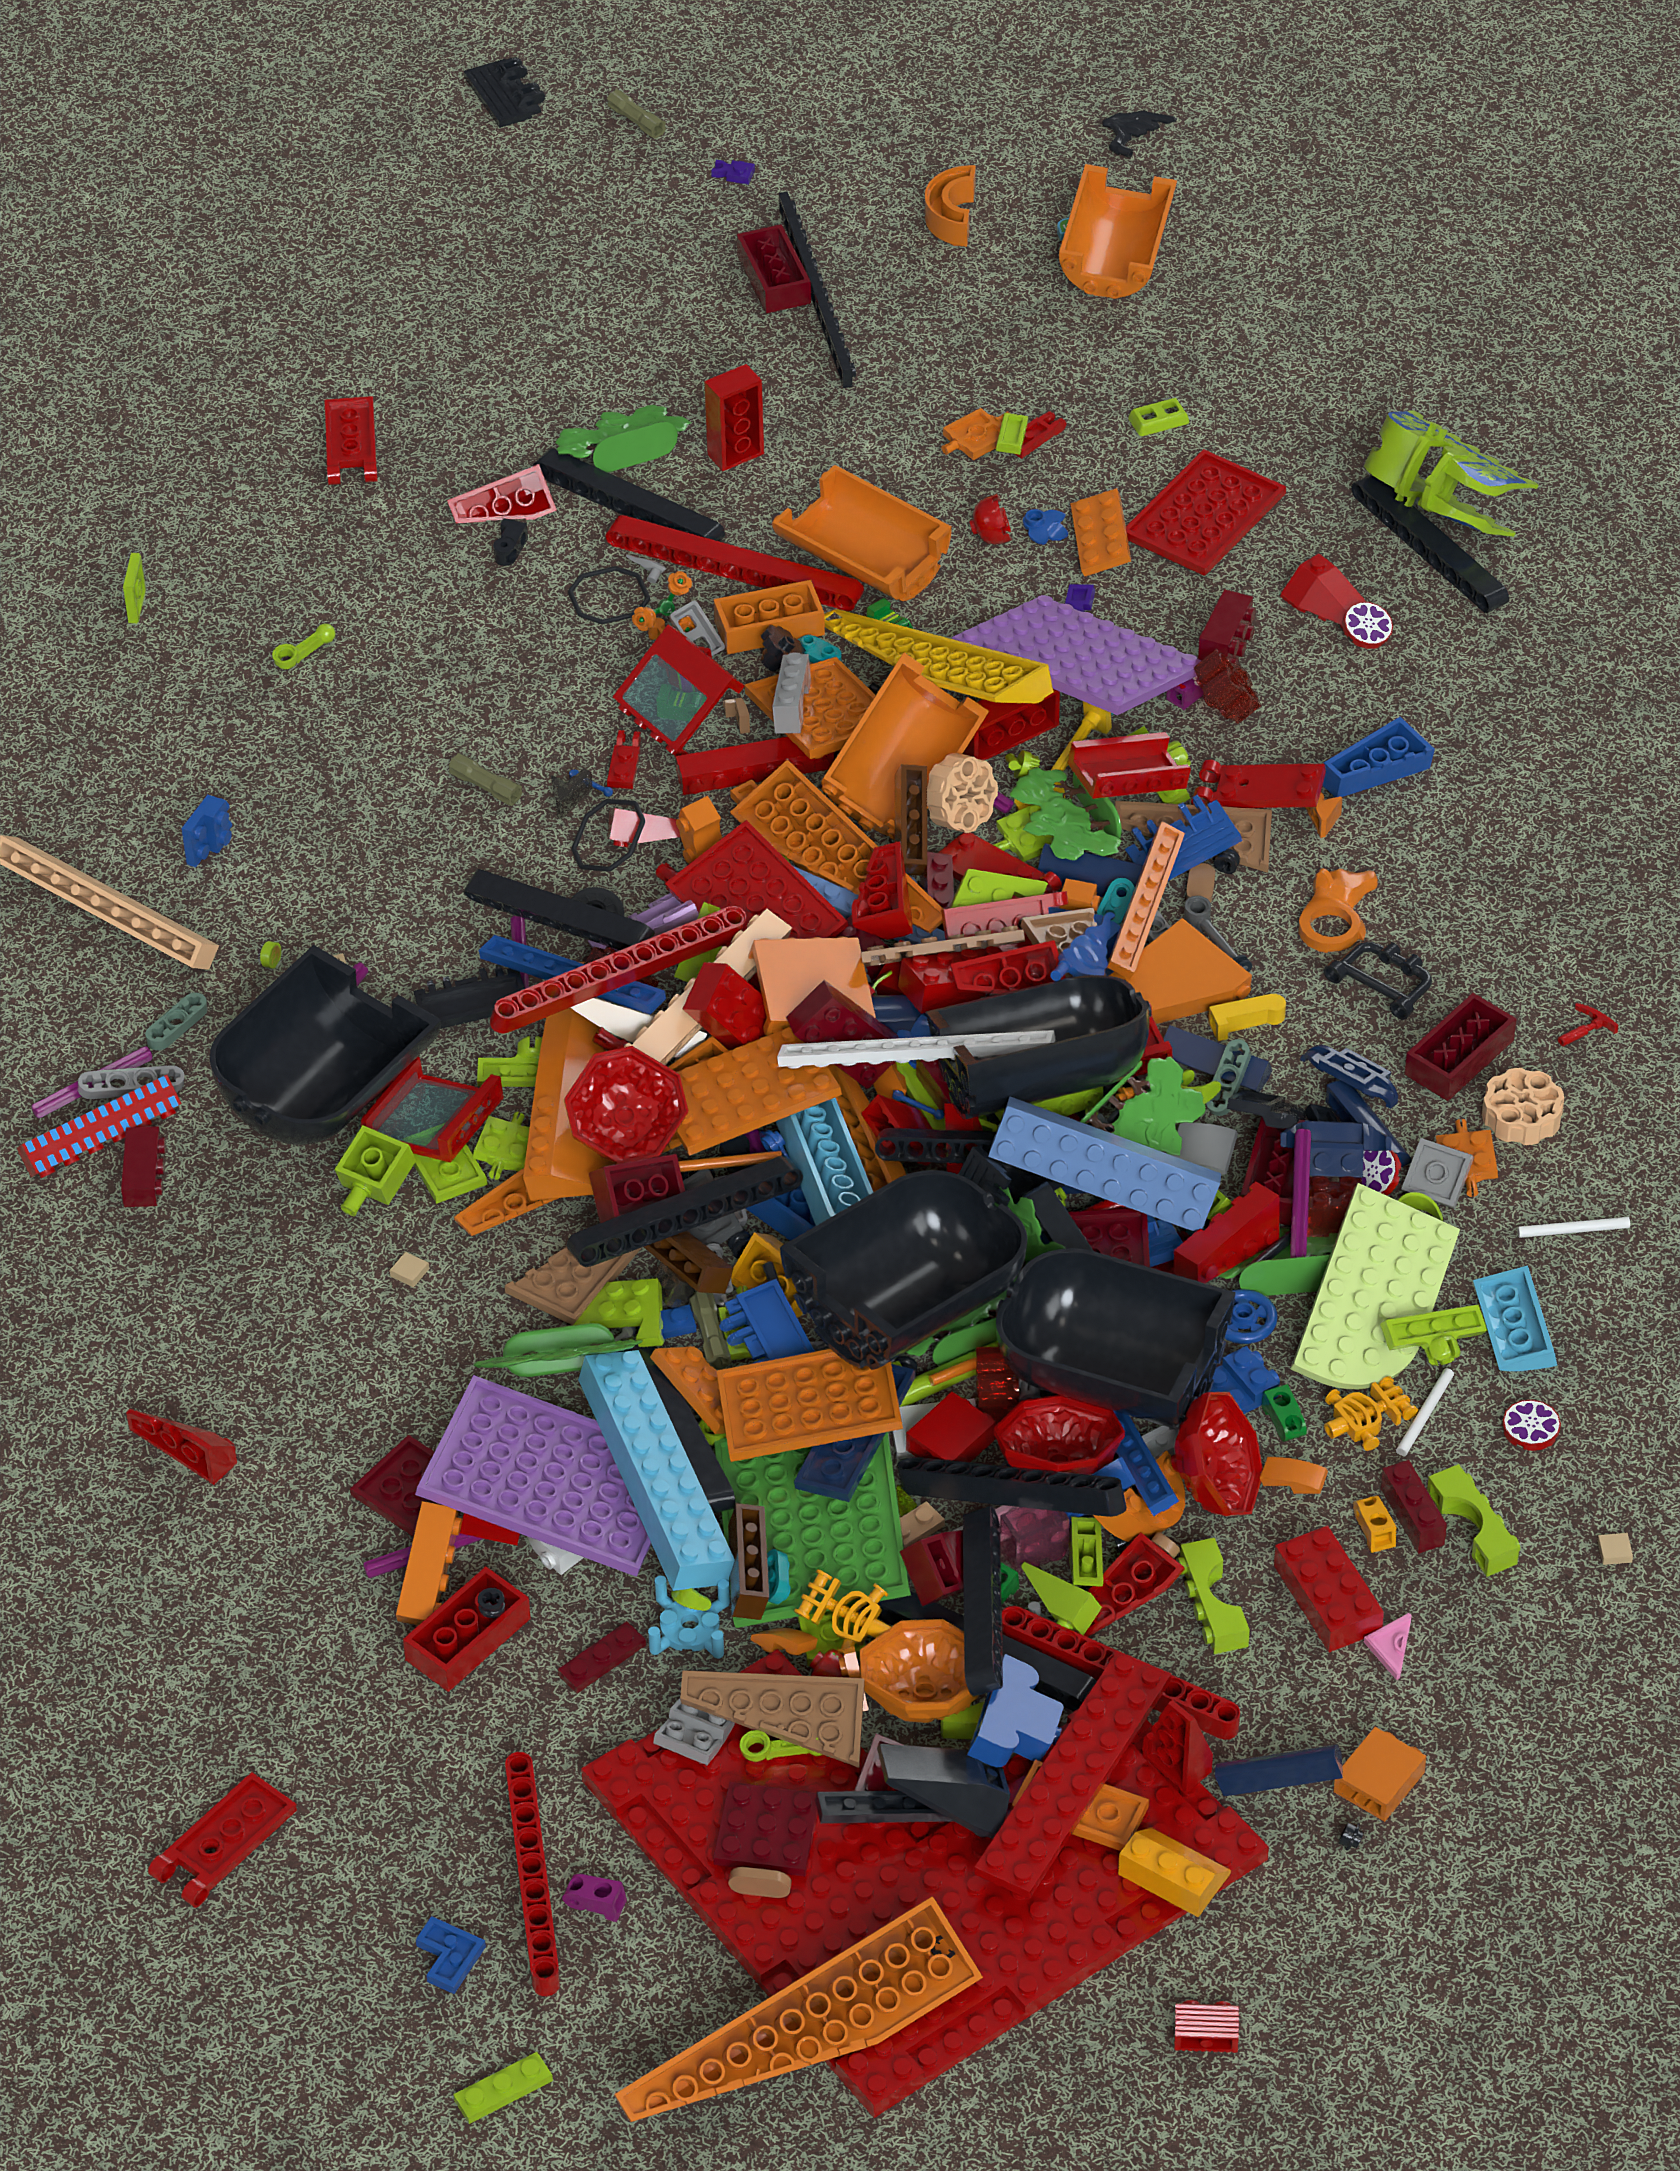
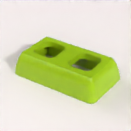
(1162, 420)

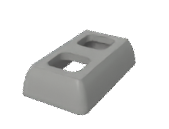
(703, 627)

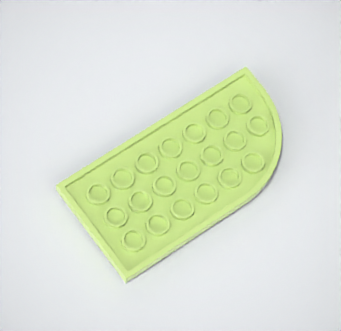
(1380, 1269)

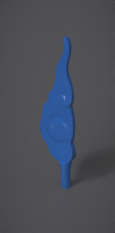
(1086, 952)

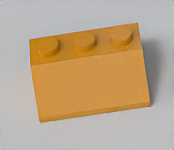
(749, 1269)
(1171, 1870)

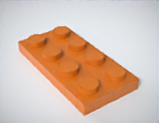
(1100, 532)
(694, 1380)
(1109, 1819)

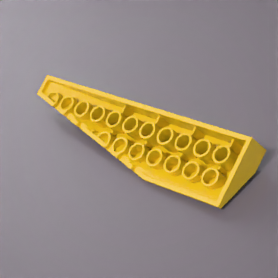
(948, 661)

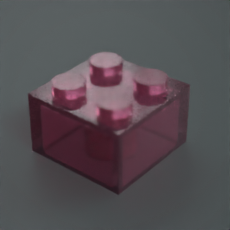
(1033, 1536)

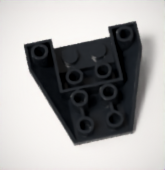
(949, 1784)

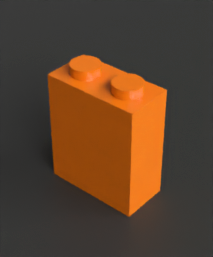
(1380, 1773)

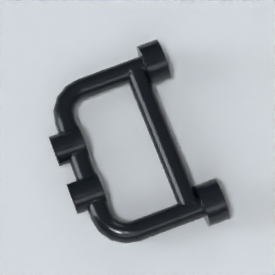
(1402, 1005)

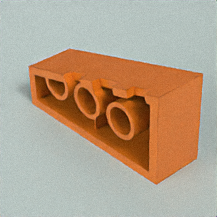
(428, 1562)

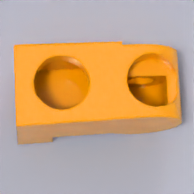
(1375, 1523)

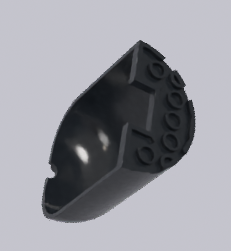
(1097, 1032)
(315, 1051)
(904, 1264)
(1114, 1333)

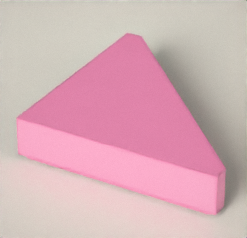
(1390, 1644)

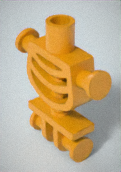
(1360, 1408)
(870, 1625)

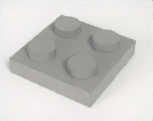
(1438, 1172)

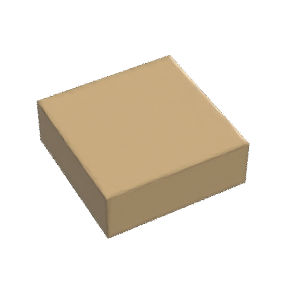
(409, 1269)
(1615, 1548)

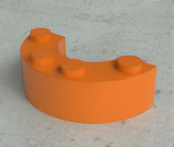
(941, 201)
(698, 828)
(1138, 1516)

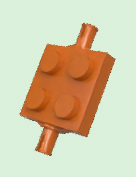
(973, 434)
(1477, 1144)

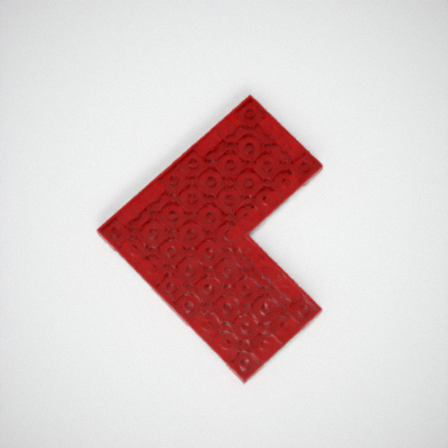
(879, 1871)

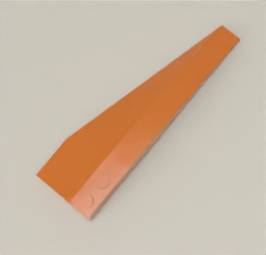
(820, 836)

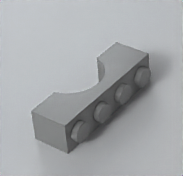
(792, 684)

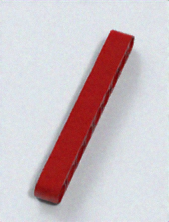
(1094, 1657)
(532, 1884)

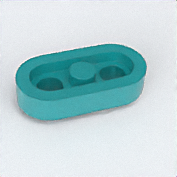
(819, 649)
(1114, 903)
(778, 1576)

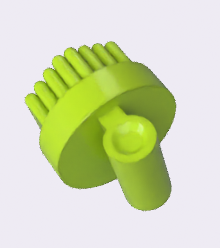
(1022, 764)

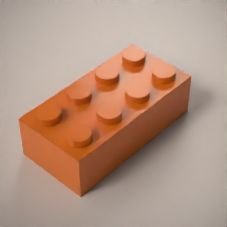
(747, 615)

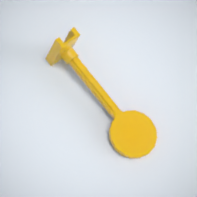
(1094, 719)

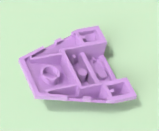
(663, 916)

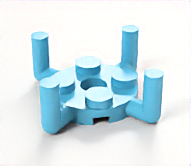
(703, 1636)

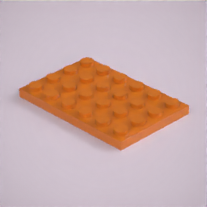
(829, 710)
(748, 1091)
(804, 1403)

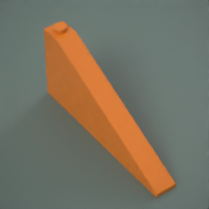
(1186, 974)

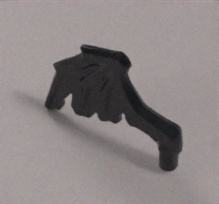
(1130, 125)

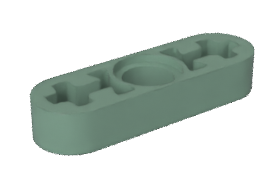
(178, 1011)
(1242, 1062)

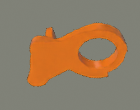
(1336, 895)

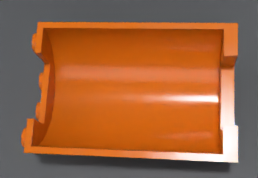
(1113, 234)
(869, 535)
(905, 725)

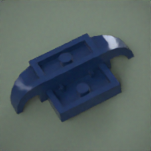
(1354, 1071)
(1338, 1146)

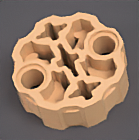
(961, 792)
(1523, 1106)

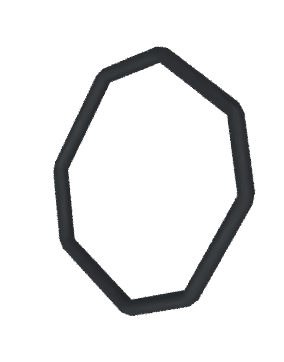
(602, 571)
(632, 847)

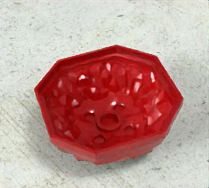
(626, 1105)
(1059, 1435)
(1219, 1455)

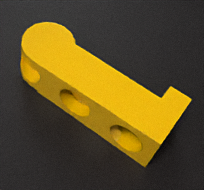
(1246, 1014)

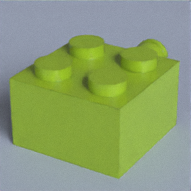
(373, 1168)

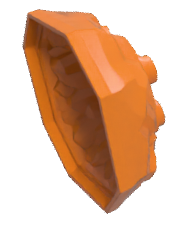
(917, 1670)

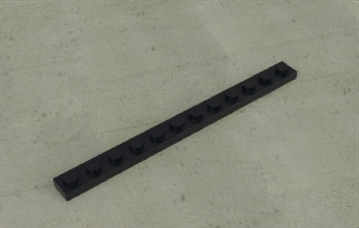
(819, 295)

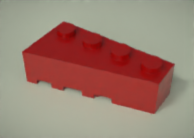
(1230, 1237)

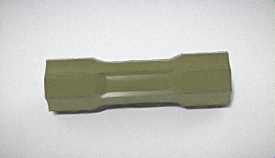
(627, 107)
(471, 771)
(714, 1345)

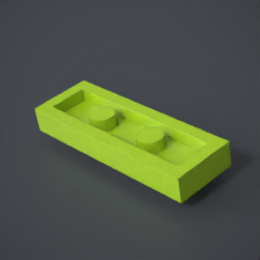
(503, 2087)

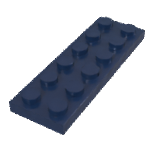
(839, 1466)

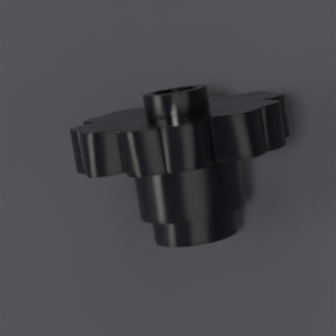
(778, 643)

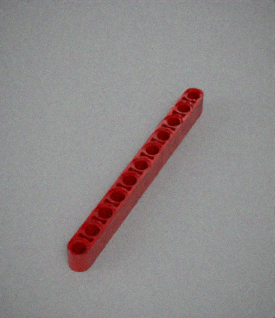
(730, 561)
(616, 970)

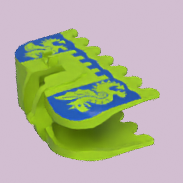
(1404, 446)

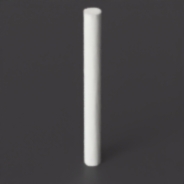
(1573, 1227)
(1425, 1412)

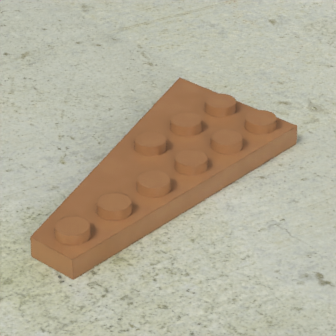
(1251, 823)
(1060, 926)
(930, 946)
(565, 1286)
(785, 1707)

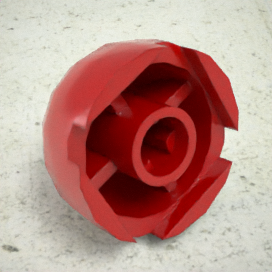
(990, 521)

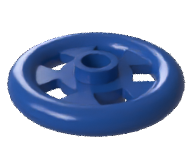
(1246, 1317)

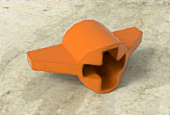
(657, 629)

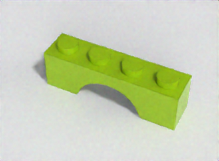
(1456, 1494)
(1223, 1623)

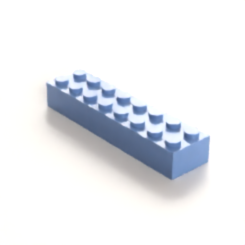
(1105, 1165)

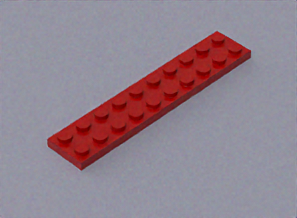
(1072, 1775)

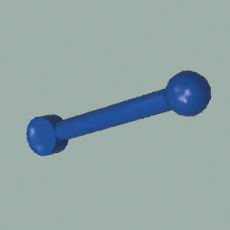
(608, 791)
(898, 1095)

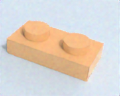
(920, 1523)

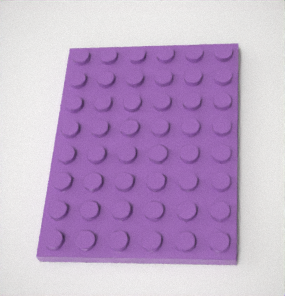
(1085, 654)
(536, 1475)

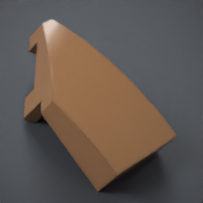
(738, 708)

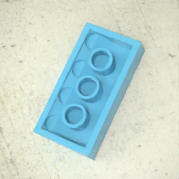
(1515, 1321)

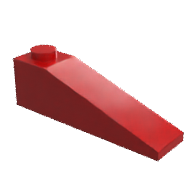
(191, 1446)

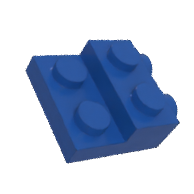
(206, 830)
(1244, 1378)

